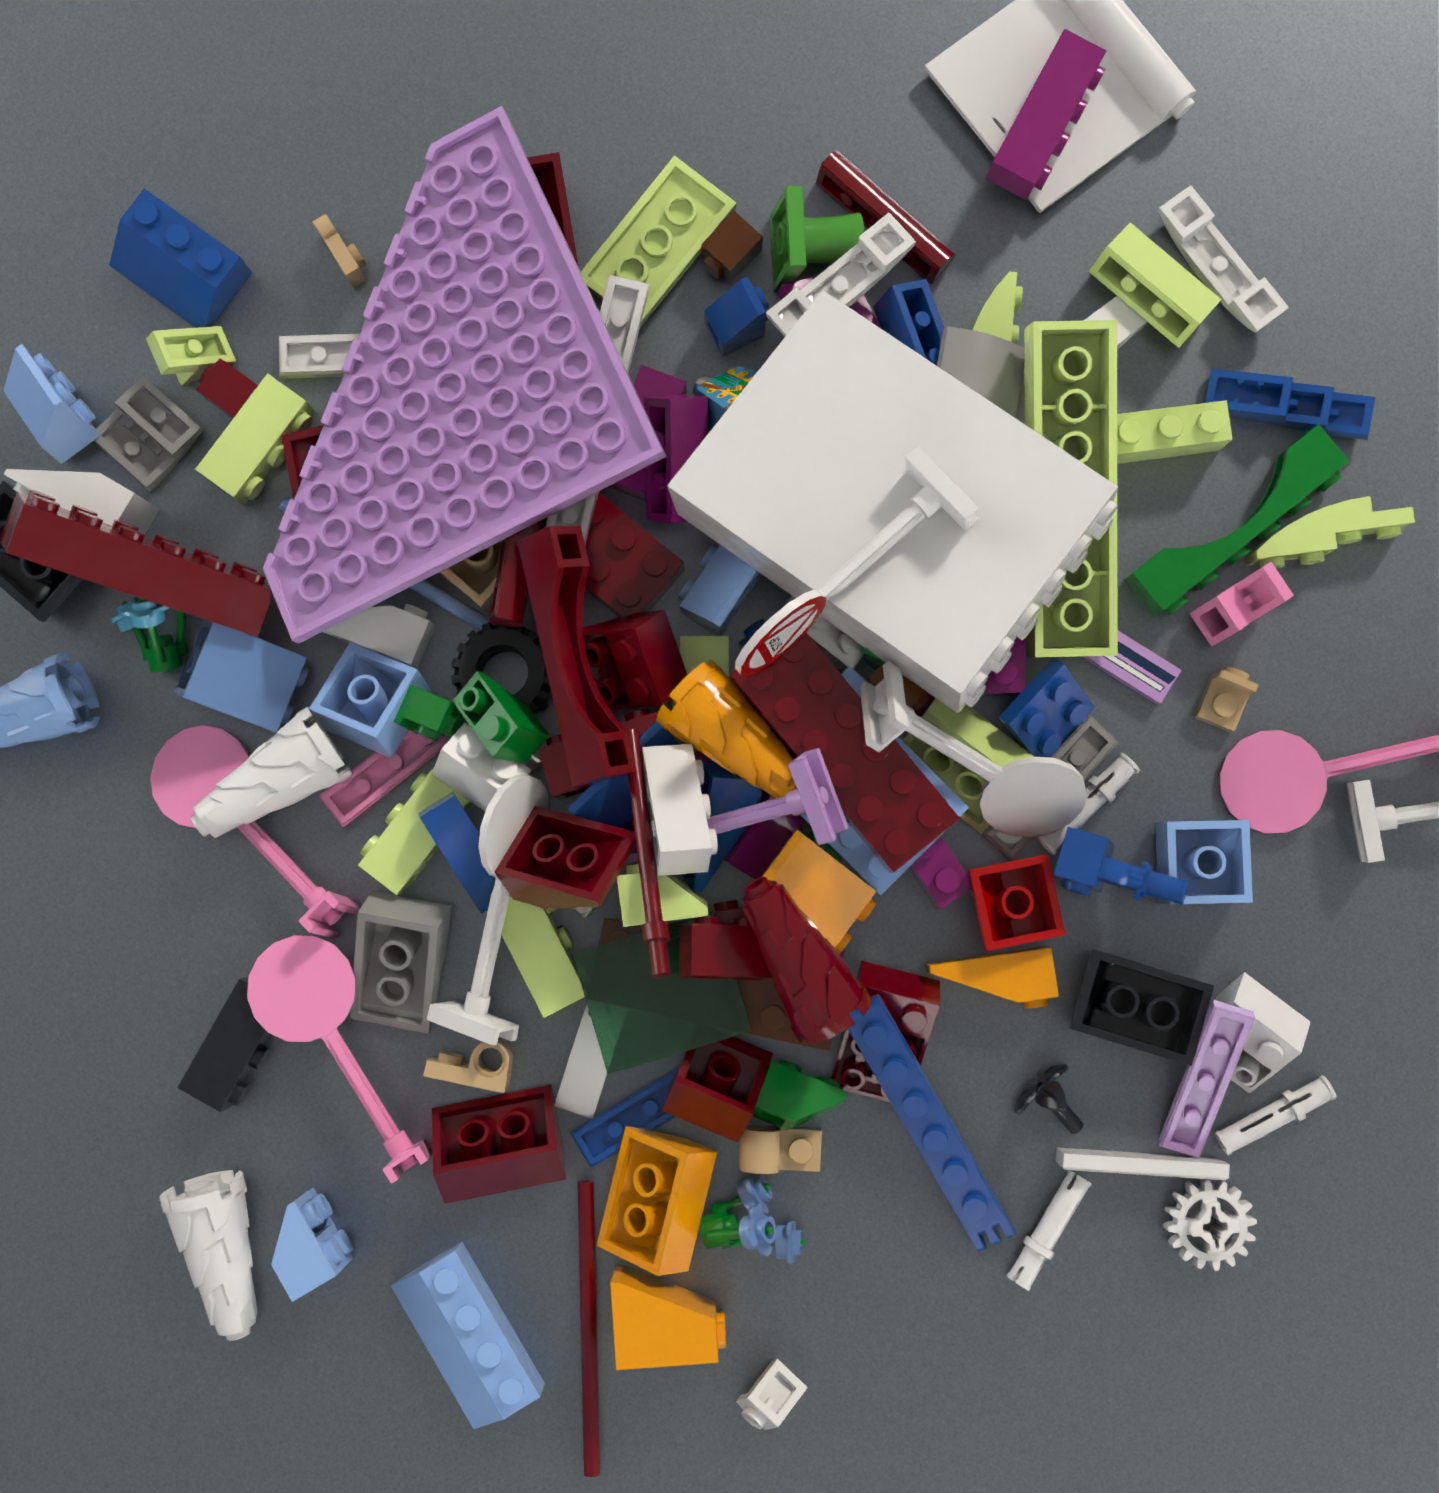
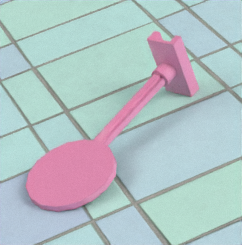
(190, 769)
(1282, 781)
(304, 993)

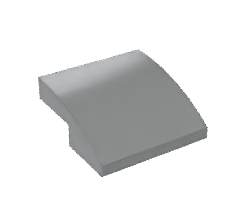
(984, 364)
(147, 433)

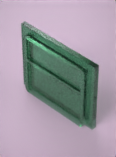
(653, 1017)

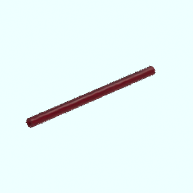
(588, 1323)

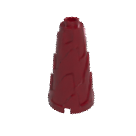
(804, 965)

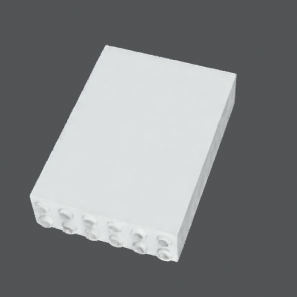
(818, 468)

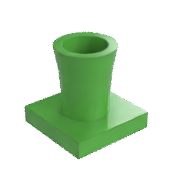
(807, 239)

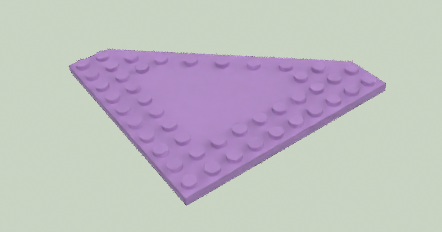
(464, 400)

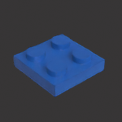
(1047, 710)

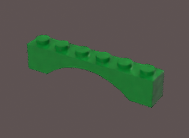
(1296, 473)

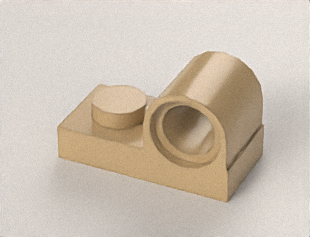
(476, 1074)
(773, 1149)

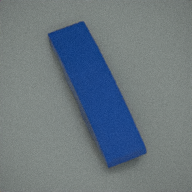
(1290, 404)

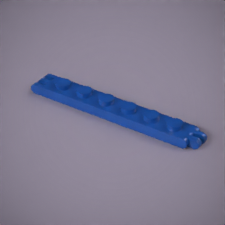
(929, 1124)

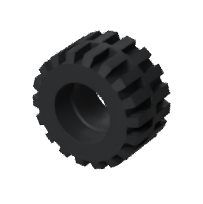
(499, 639)

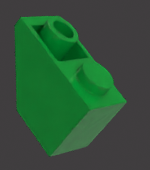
(500, 720)
(795, 1098)

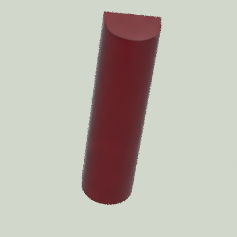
(861, 195)
(511, 588)

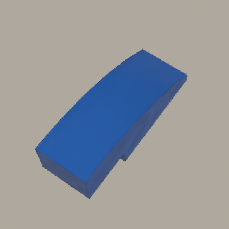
(459, 844)

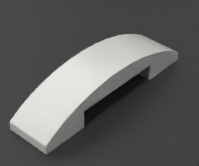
(1217, 263)
(851, 274)
(584, 1073)

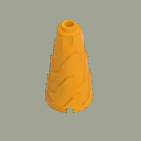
(727, 729)

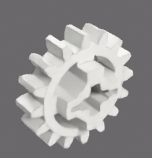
(1227, 1224)

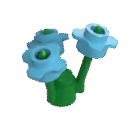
(159, 650)

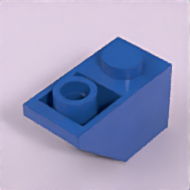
(737, 317)

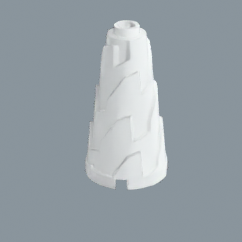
(273, 777)
(214, 1238)

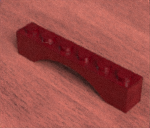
(556, 578)

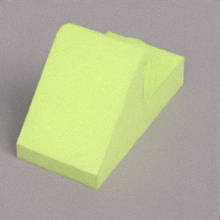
(189, 351)

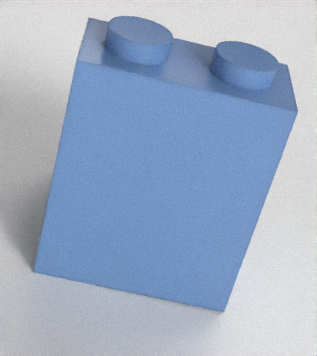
(241, 676)

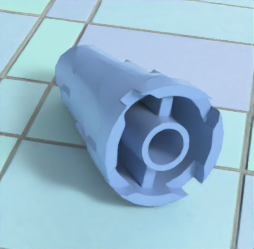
(47, 702)

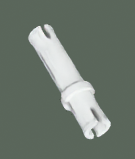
(1099, 792)
(1275, 1115)
(1048, 1230)

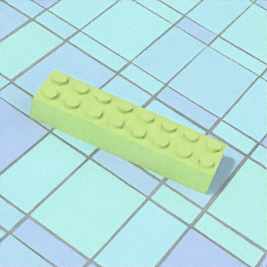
(1075, 407)

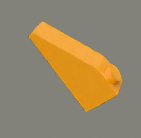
(1014, 975)

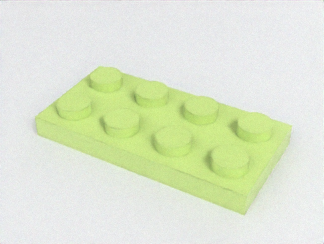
(660, 234)

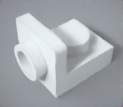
(771, 1397)

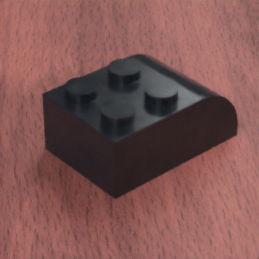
(29, 583)
(1141, 1007)

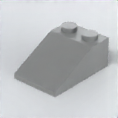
(399, 960)

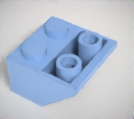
(48, 405)
(309, 1245)

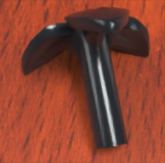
(1050, 1096)

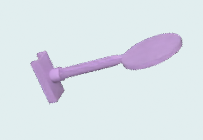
(813, 796)

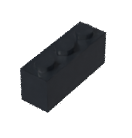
(228, 1054)

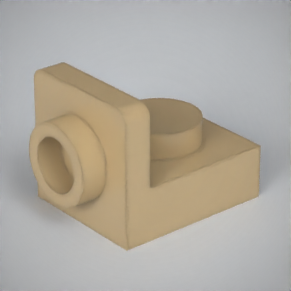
(1225, 698)

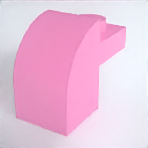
(1241, 604)

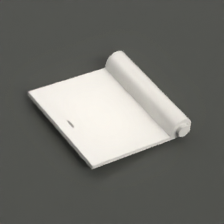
(1000, 60)

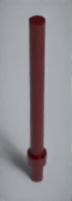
(655, 929)

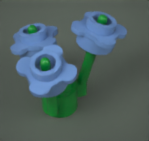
(753, 1230)

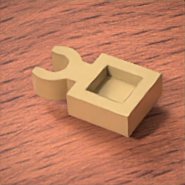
(347, 257)

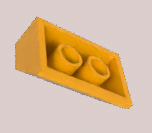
(656, 1200)

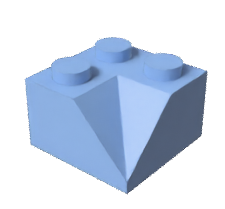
(365, 697)
(1209, 856)

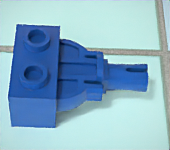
(1087, 865)

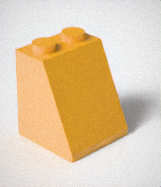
(822, 888)
(662, 1323)

